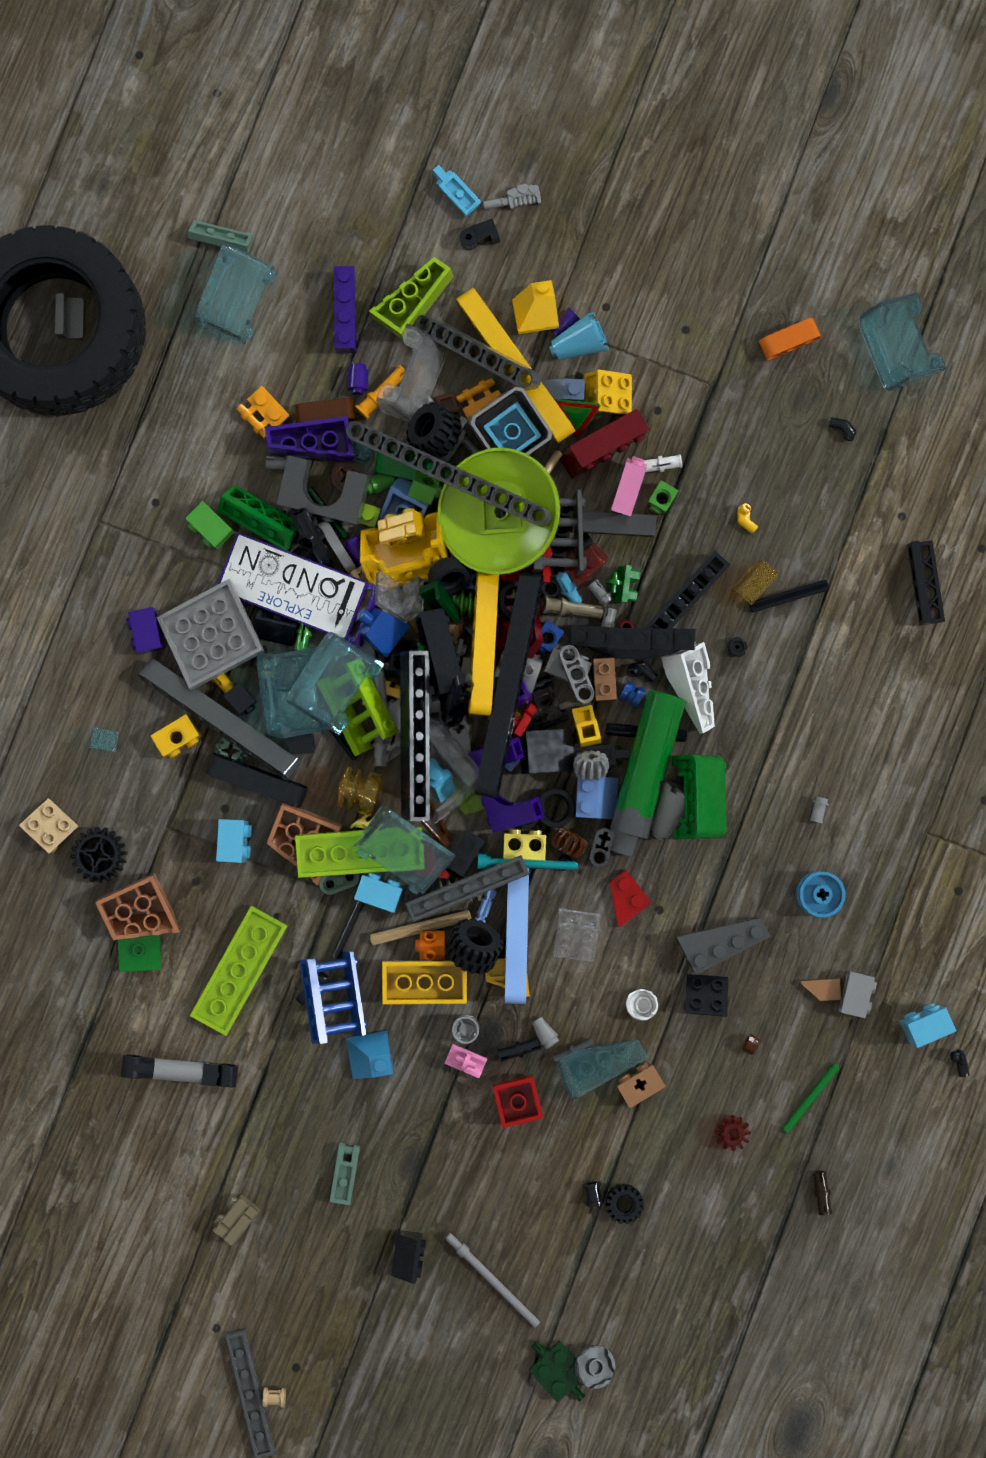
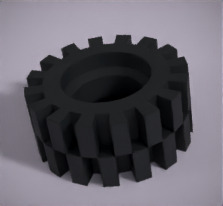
(633, 1213)

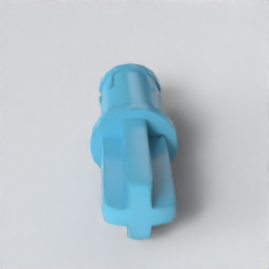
(568, 588)

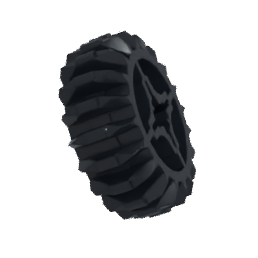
(101, 845)

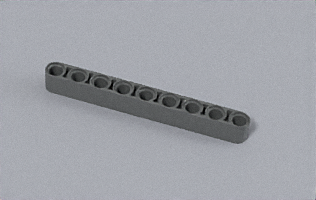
(219, 719)

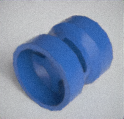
(632, 694)

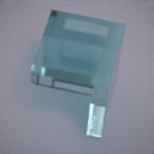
(104, 739)

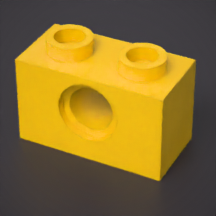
(164, 740)

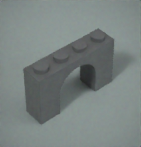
(347, 508)

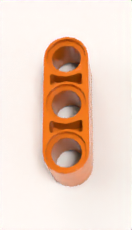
(789, 338)

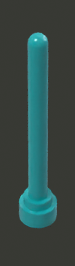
(486, 862)

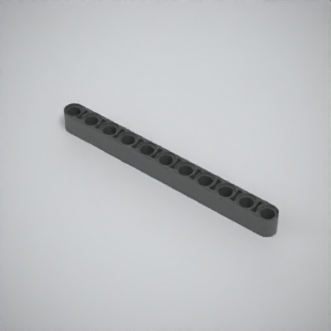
(457, 475)

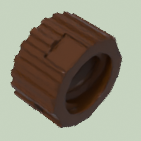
(751, 1044)

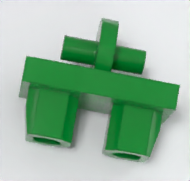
(620, 584)

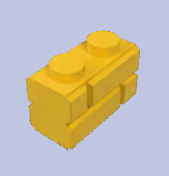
(401, 528)

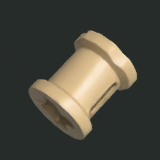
(274, 1397)

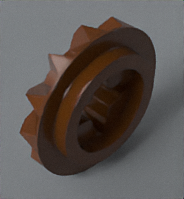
(337, 474)

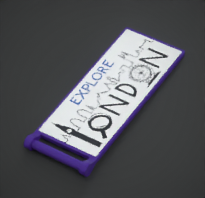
(296, 587)

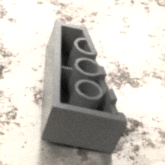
(719, 943)

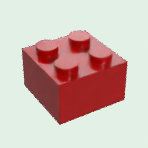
(517, 1101)

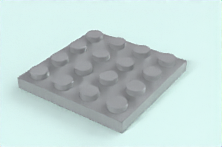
(210, 634)

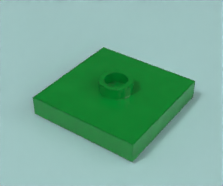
(140, 953)

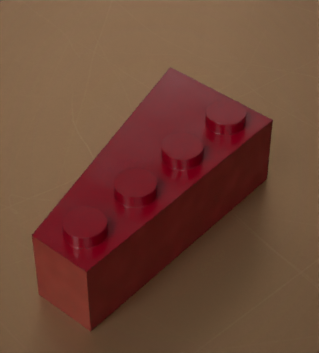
(604, 443)

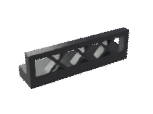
(920, 583)

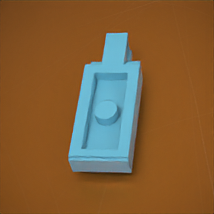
(456, 191)

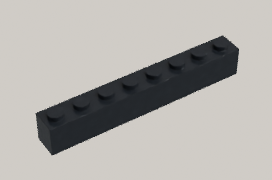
(414, 735)

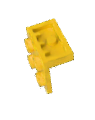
(610, 390)

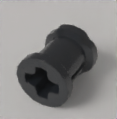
(593, 1193)

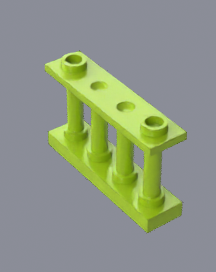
(376, 709)

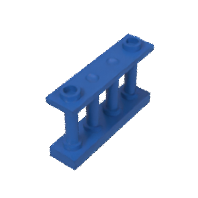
(314, 990)

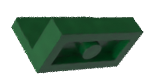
(437, 598)

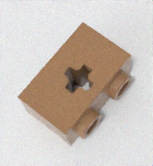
(604, 679)
(635, 1095)

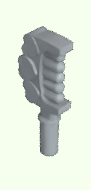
(516, 197)

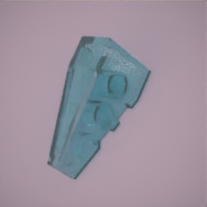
(594, 1066)

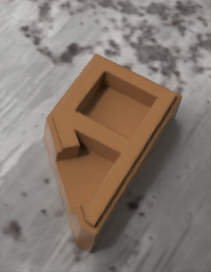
(824, 988)

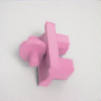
(465, 1060)

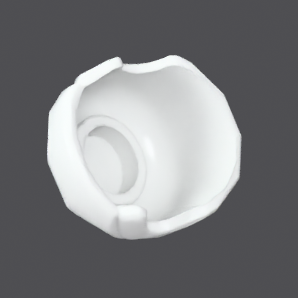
(642, 1004)

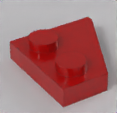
(627, 897)

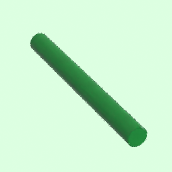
(810, 1098)

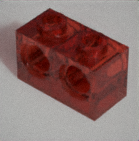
(595, 559)

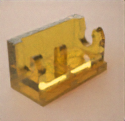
(755, 582)

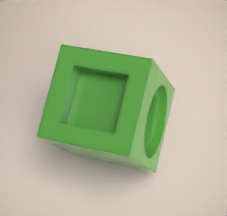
(424, 488)
(662, 489)

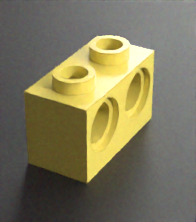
(524, 849)

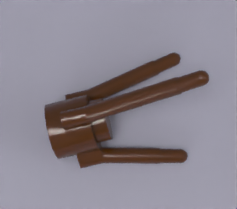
(442, 838)

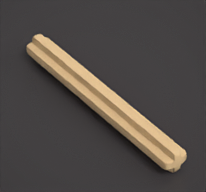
(413, 929)

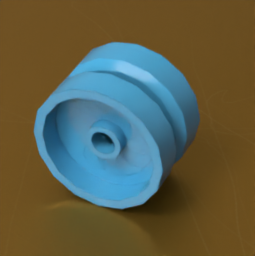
(832, 898)

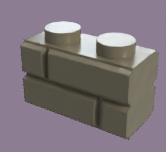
(236, 1220)

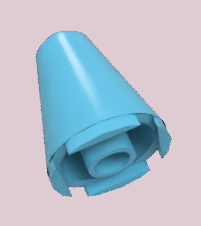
(580, 339)

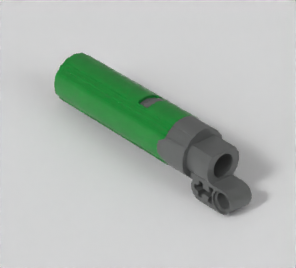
(643, 777)

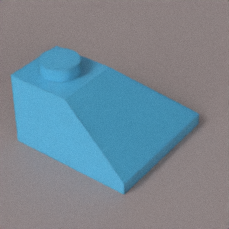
(370, 1055)

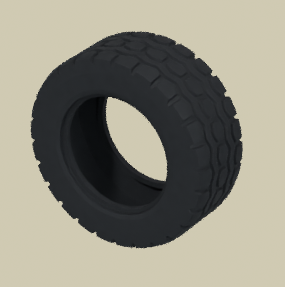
(119, 334)

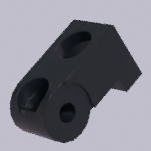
(479, 234)

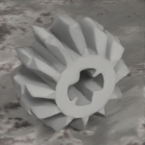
(591, 765)

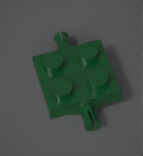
(556, 1371)

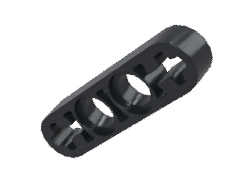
(457, 700)

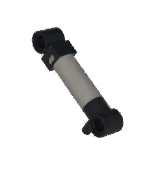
(182, 1071)

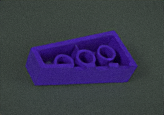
(312, 439)

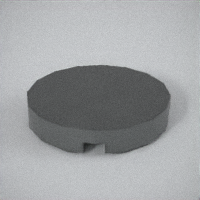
(594, 1366)

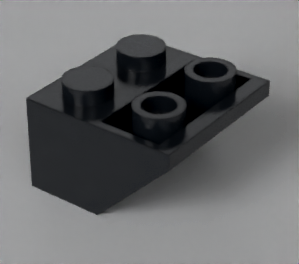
(406, 1260)

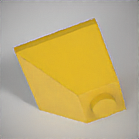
(536, 308)

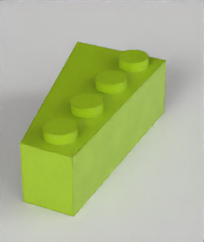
(412, 297)

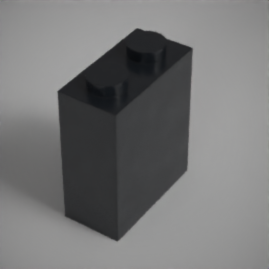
(547, 751)

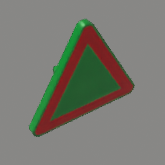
(578, 413)

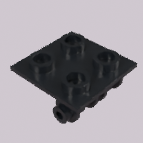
(706, 995)

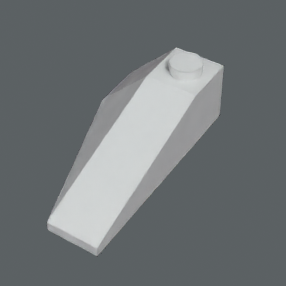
(689, 679)

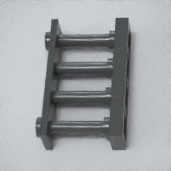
(580, 561)

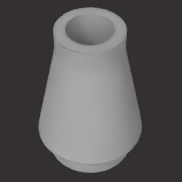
(546, 1035)

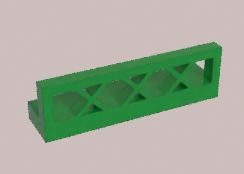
(256, 519)

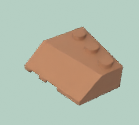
(293, 822)
(138, 910)

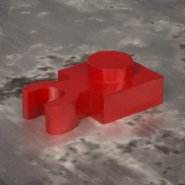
(522, 721)

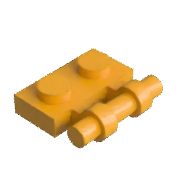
(467, 395)
(267, 407)

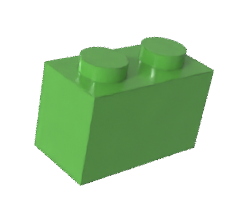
(209, 525)

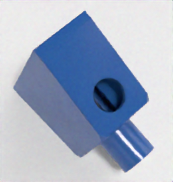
(381, 630)

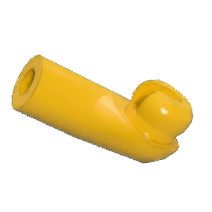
(743, 518)

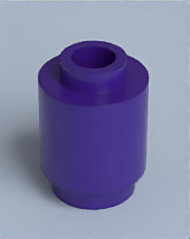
(357, 379)

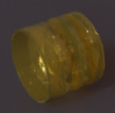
(359, 790)

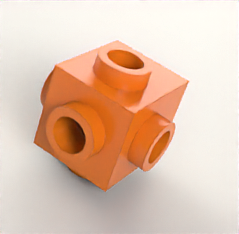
(431, 945)

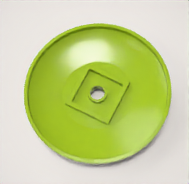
(472, 525)

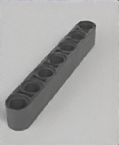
(485, 356)

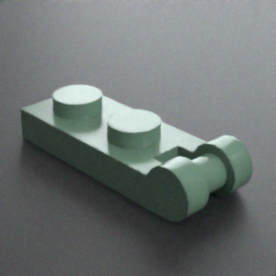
(344, 1175)

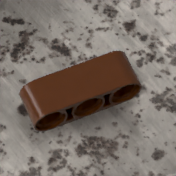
(325, 409)

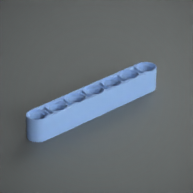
(516, 941)

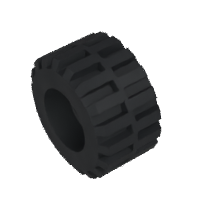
(434, 429)
(474, 946)

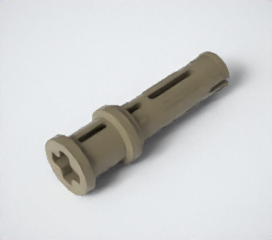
(562, 606)

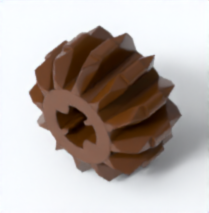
(569, 842)

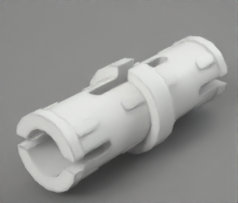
(663, 463)

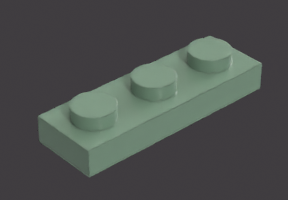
(219, 235)

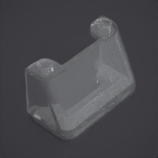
(418, 377)

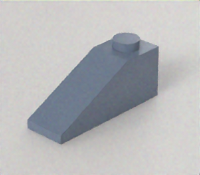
(565, 388)

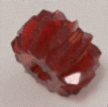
(725, 1136)

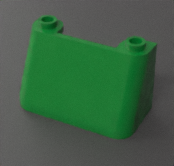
(703, 797)

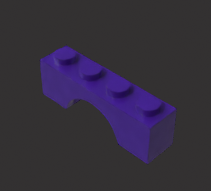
(344, 310)

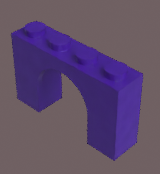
(504, 813)

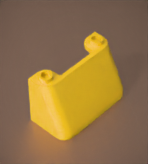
(404, 560)

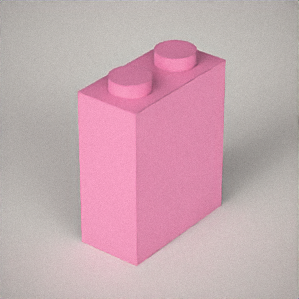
(629, 486)

